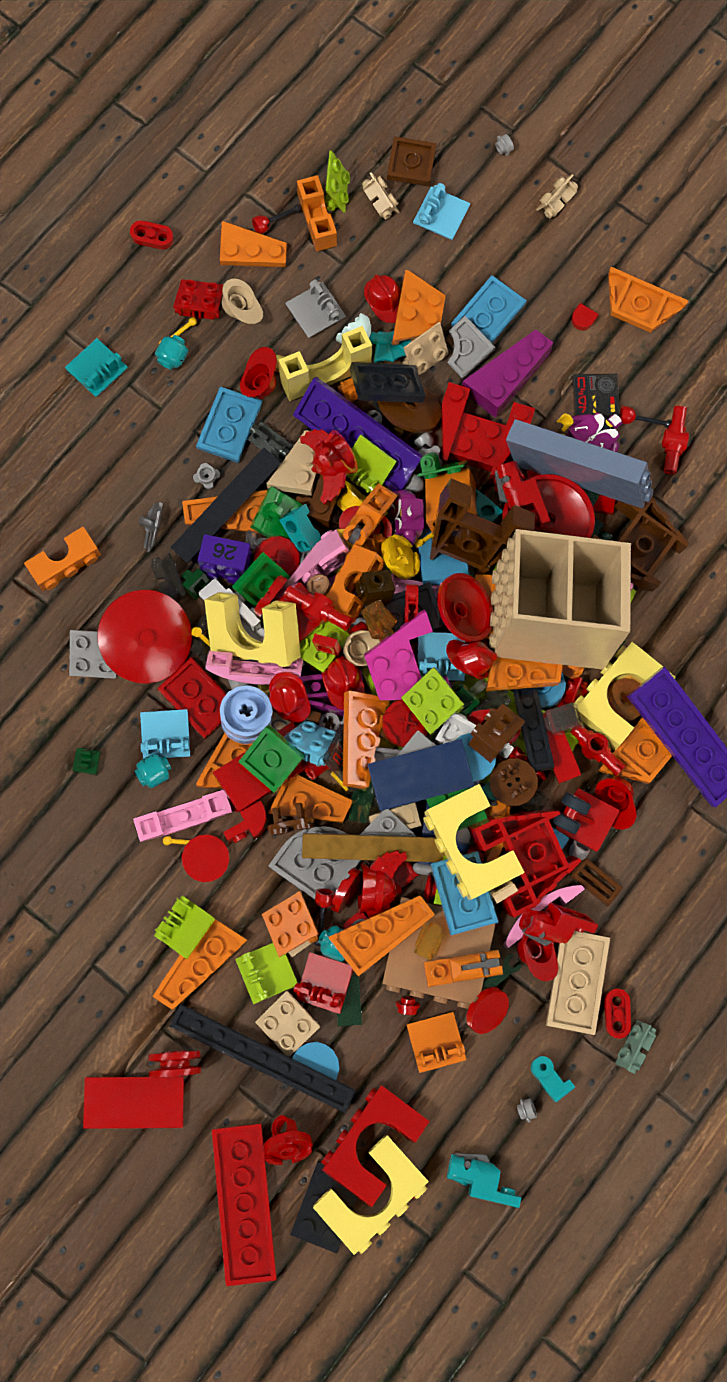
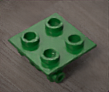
(431, 466)

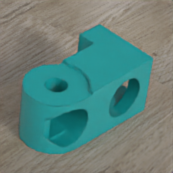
(487, 509)
(300, 529)
(544, 1072)

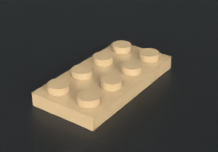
(578, 983)

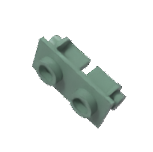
(640, 1037)

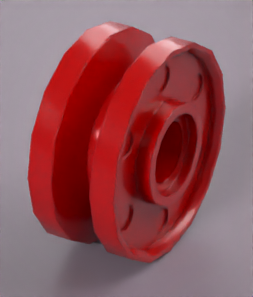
(174, 1064)

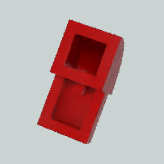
(254, 822)

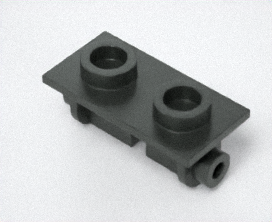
(265, 437)

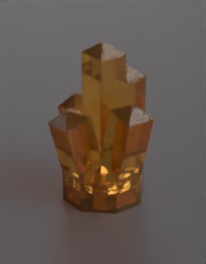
(378, 620)

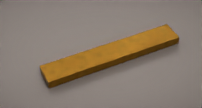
(368, 847)

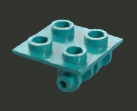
(96, 367)

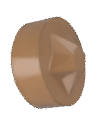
(320, 584)

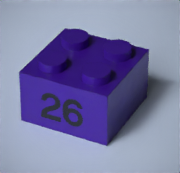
(224, 558)

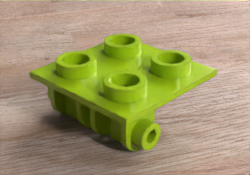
(336, 184)
(372, 463)
(317, 658)
(432, 701)
(184, 927)
(265, 973)

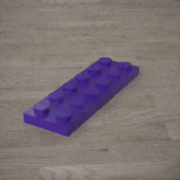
(329, 411)
(684, 733)

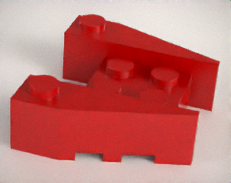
(473, 437)
(536, 849)

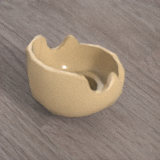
(357, 645)

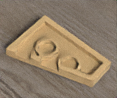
(295, 471)

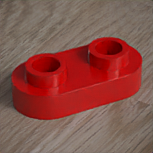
(153, 234)
(618, 1013)

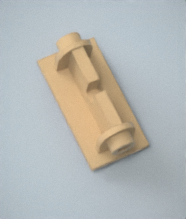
(376, 189)
(551, 201)

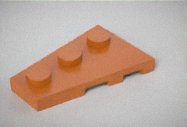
(250, 248)
(520, 674)
(316, 800)

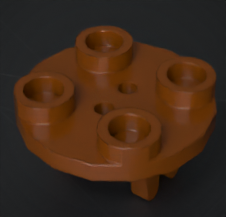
(519, 792)
(282, 826)

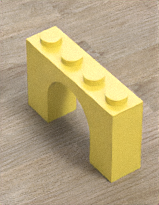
(297, 376)
(228, 635)
(595, 709)
(472, 877)
(358, 1229)

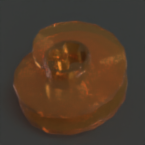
(618, 691)

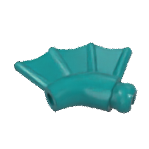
(384, 349)

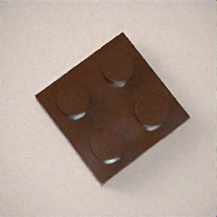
(411, 161)

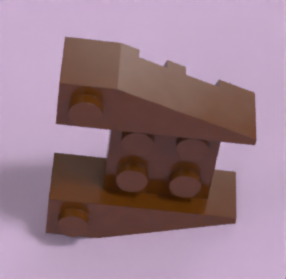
(470, 536)
(650, 540)

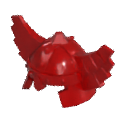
(331, 459)
(378, 883)

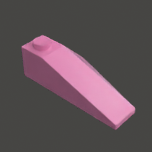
(323, 559)

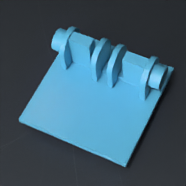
(441, 212)
(433, 654)
(165, 733)
(311, 741)

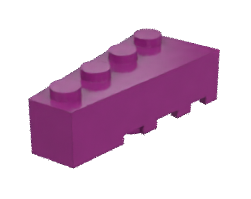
(505, 375)

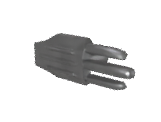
(151, 524)

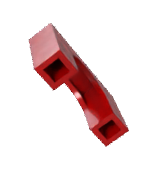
(343, 1163)

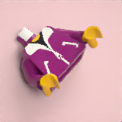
(593, 429)
(407, 516)

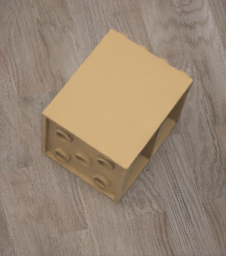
(561, 599)

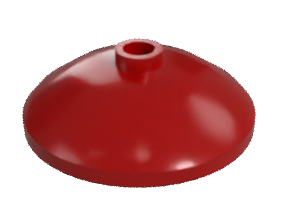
(465, 607)

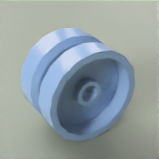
(244, 701)

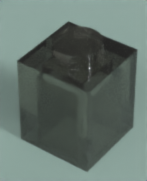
(563, 719)

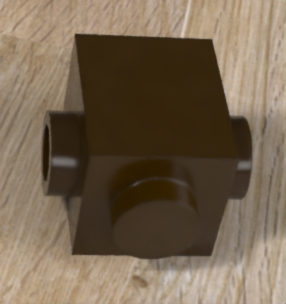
(375, 587)

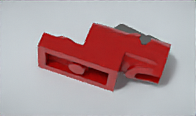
(516, 491)
(555, 924)

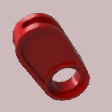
(411, 602)

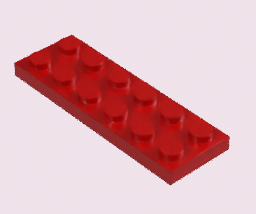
(243, 1205)

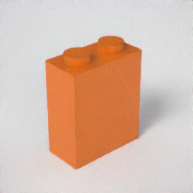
(435, 486)

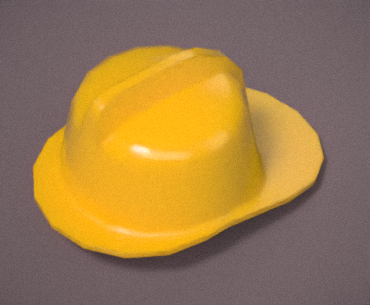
(350, 497)

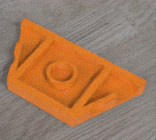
(640, 301)
(418, 308)
(224, 752)
(641, 753)

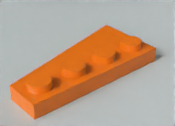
(238, 522)
(361, 736)
(375, 937)
(188, 974)

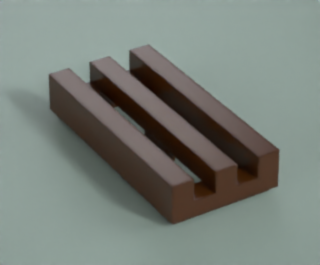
(580, 869)

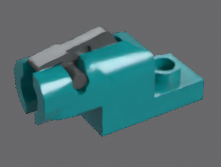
(482, 1177)

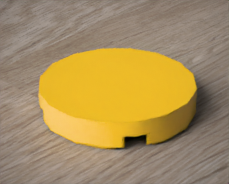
(400, 557)

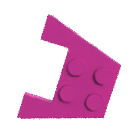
(393, 661)

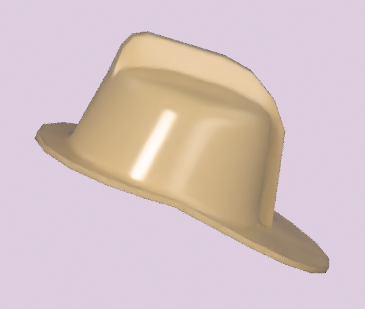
(241, 302)

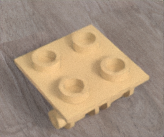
(426, 349)
(287, 1024)

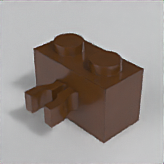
(320, 514)
(496, 732)

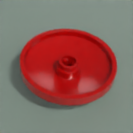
(566, 506)
(144, 636)

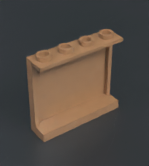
(407, 970)

